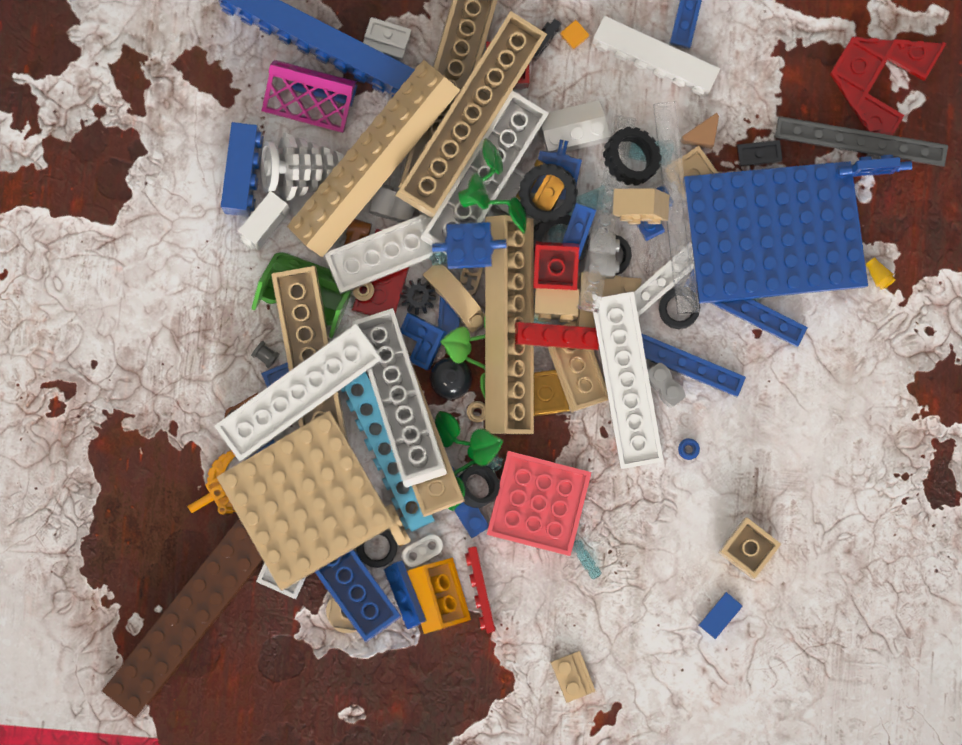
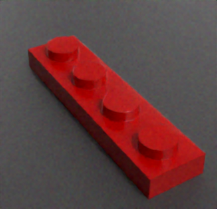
(556, 336)
(477, 581)

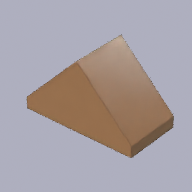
(703, 134)

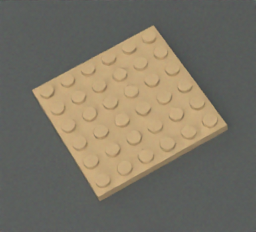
(305, 500)

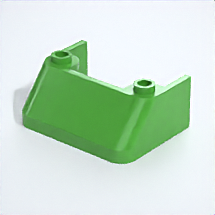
(333, 301)

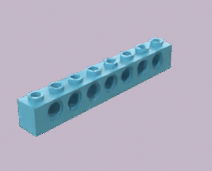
(412, 521)

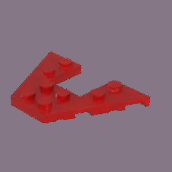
(861, 66)

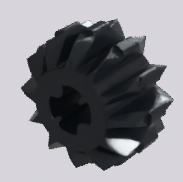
(425, 298)

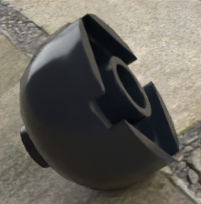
(450, 379)

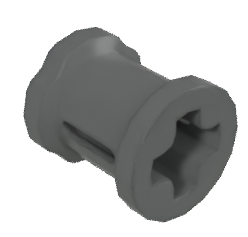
(265, 354)

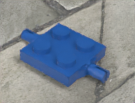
(562, 159)
(866, 166)
(469, 245)

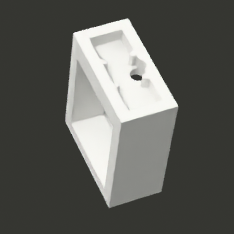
(263, 221)

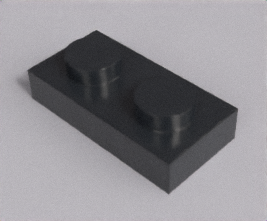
(551, 30)
(759, 153)

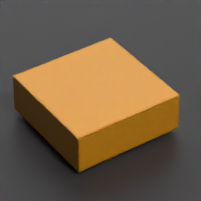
(574, 34)

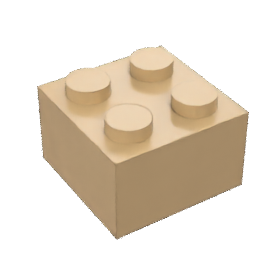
(641, 205)
(556, 305)
(749, 548)

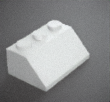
(580, 125)

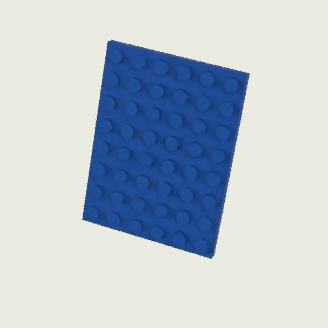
(775, 232)

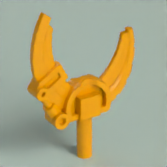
(214, 487)

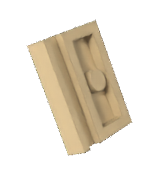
(573, 676)

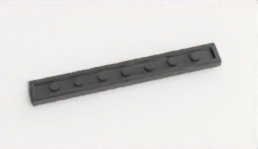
(861, 141)

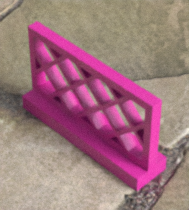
(316, 80)

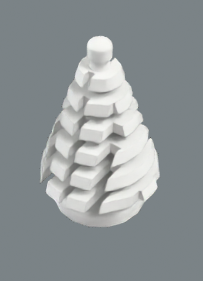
(295, 166)

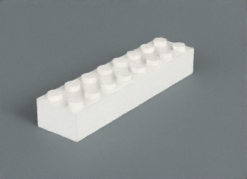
(511, 134)
(401, 401)

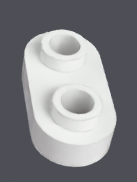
(422, 550)

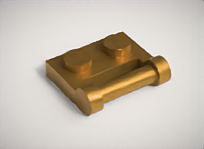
(548, 191)

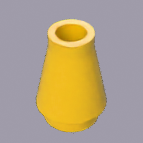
(880, 274)

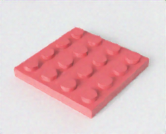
(539, 503)

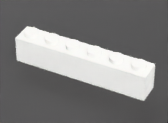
(656, 56)

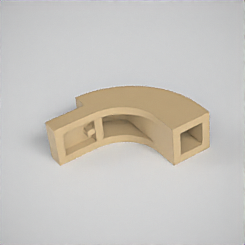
(456, 296)

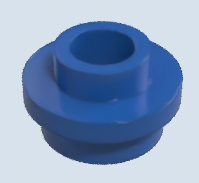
(695, 446)

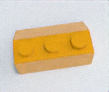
(439, 595)

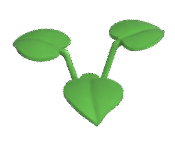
(458, 347)

